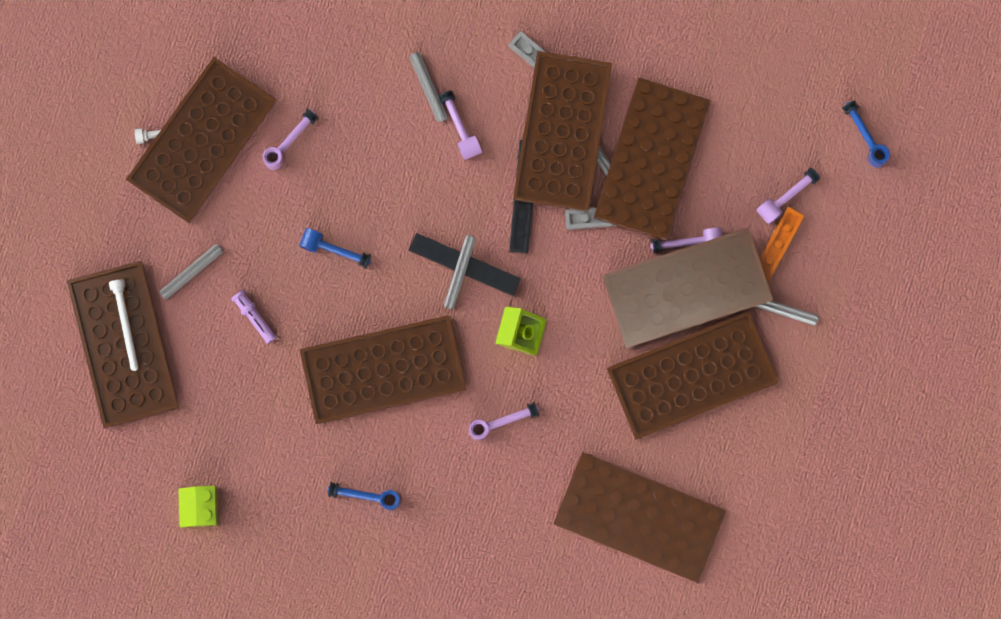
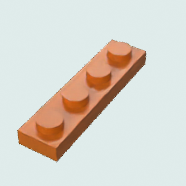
(780, 241)

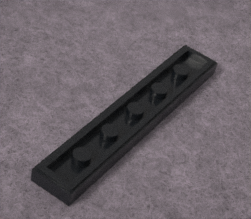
(520, 223)
(475, 270)

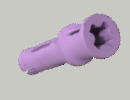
(248, 309)

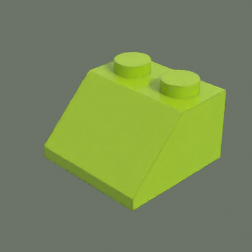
(521, 331)
(198, 506)

